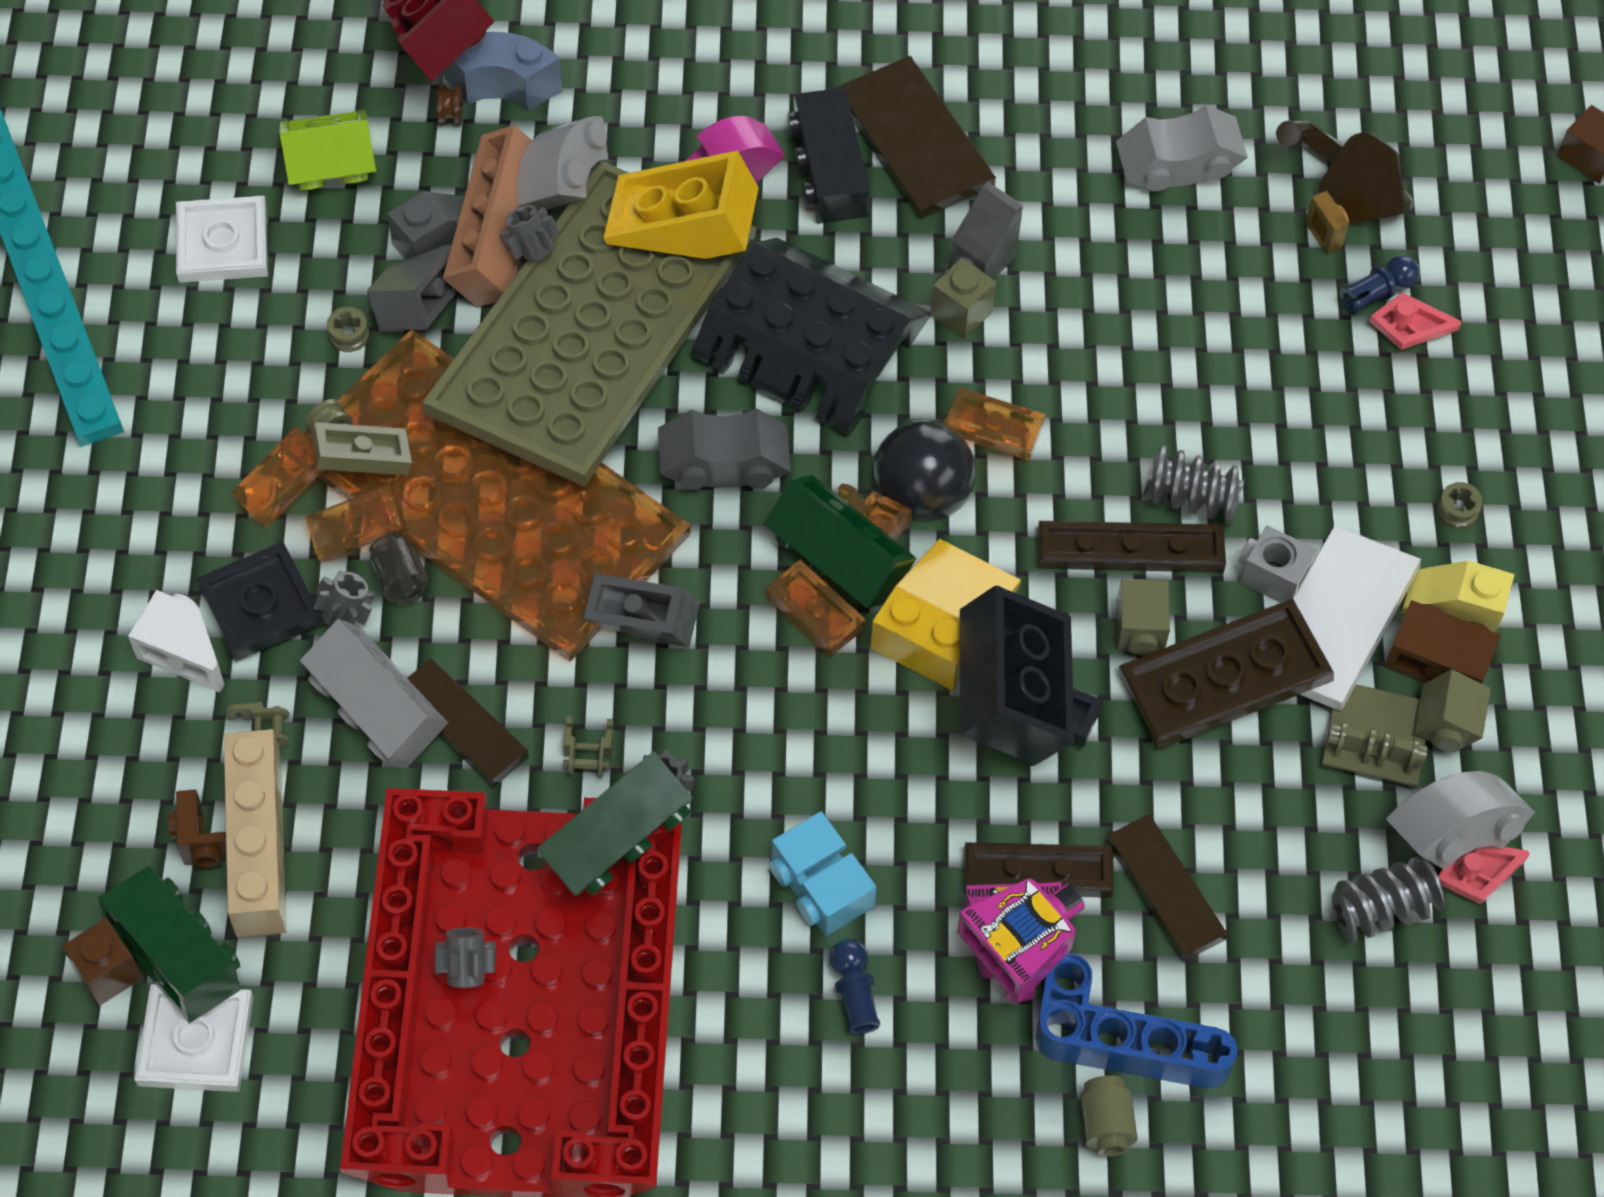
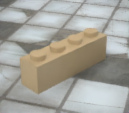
(254, 833)

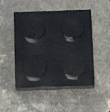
(259, 601)

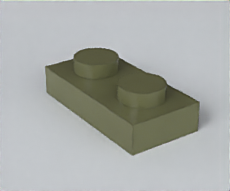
(361, 448)

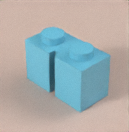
(827, 886)

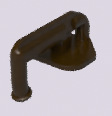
(1362, 174)

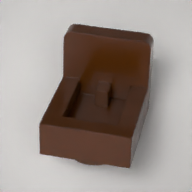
(187, 826)

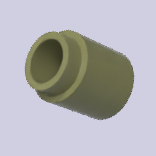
(1108, 1116)

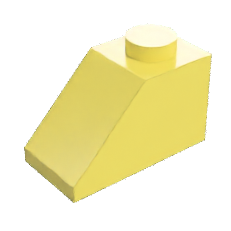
(1463, 591)

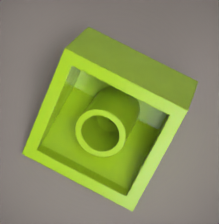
(327, 149)

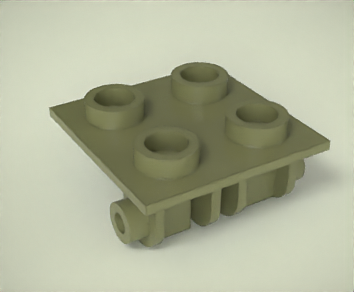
(1377, 736)

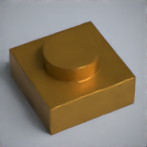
(1327, 222)

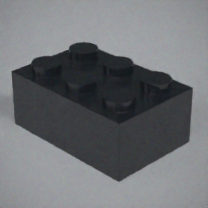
(1016, 675)

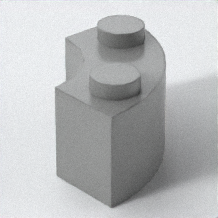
(1181, 149)
(559, 163)
(1460, 816)

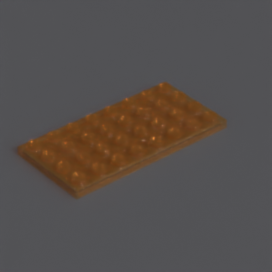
(499, 520)

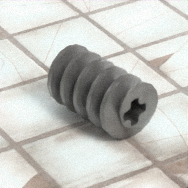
(1194, 484)
(1386, 895)

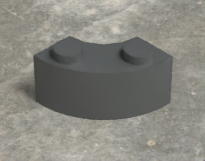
(724, 450)

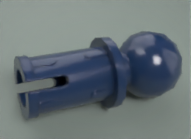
(1399, 273)
(849, 961)

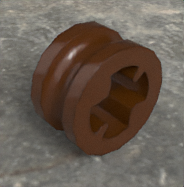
(450, 104)

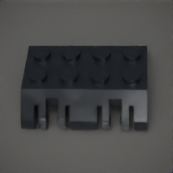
(806, 328)

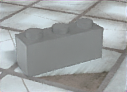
(372, 693)

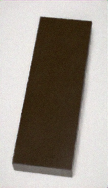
(470, 728)
(1082, 866)
(1166, 887)

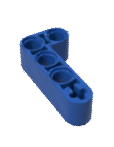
(1133, 1029)

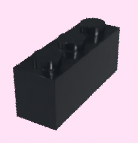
(829, 155)

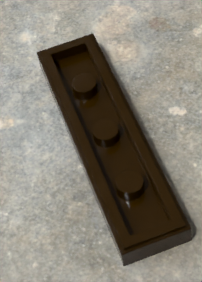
(1131, 546)

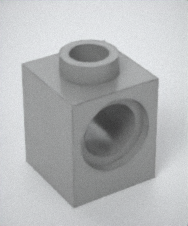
(1277, 547)

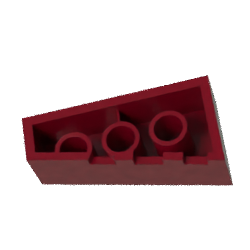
(437, 30)

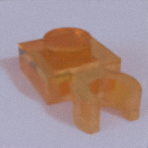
(880, 510)

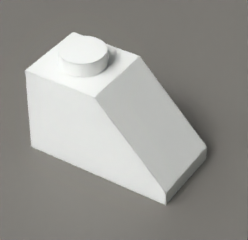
(176, 640)

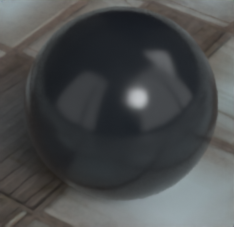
(925, 469)

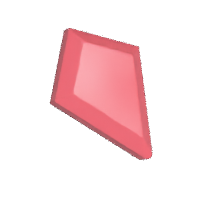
(1412, 322)
(1482, 871)

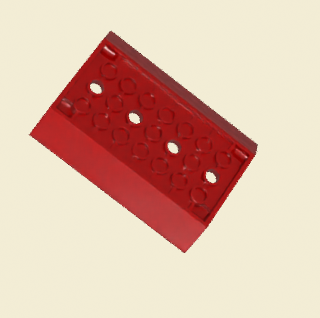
(591, 1003)

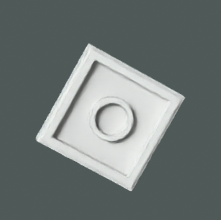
(221, 239)
(197, 1054)

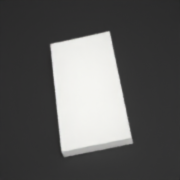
(1350, 604)

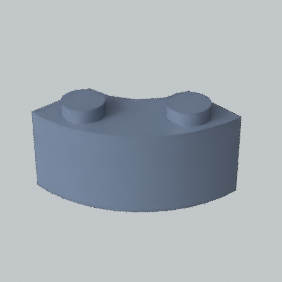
(507, 69)

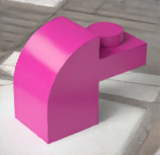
(747, 136)

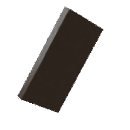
(916, 137)
(1225, 673)

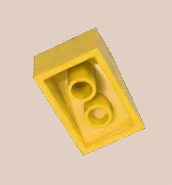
(685, 207)
(923, 611)

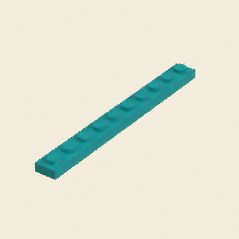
(52, 303)

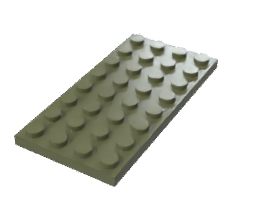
(576, 341)

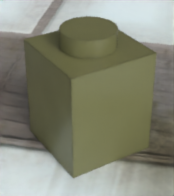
(963, 298)
(1142, 616)
(1452, 711)

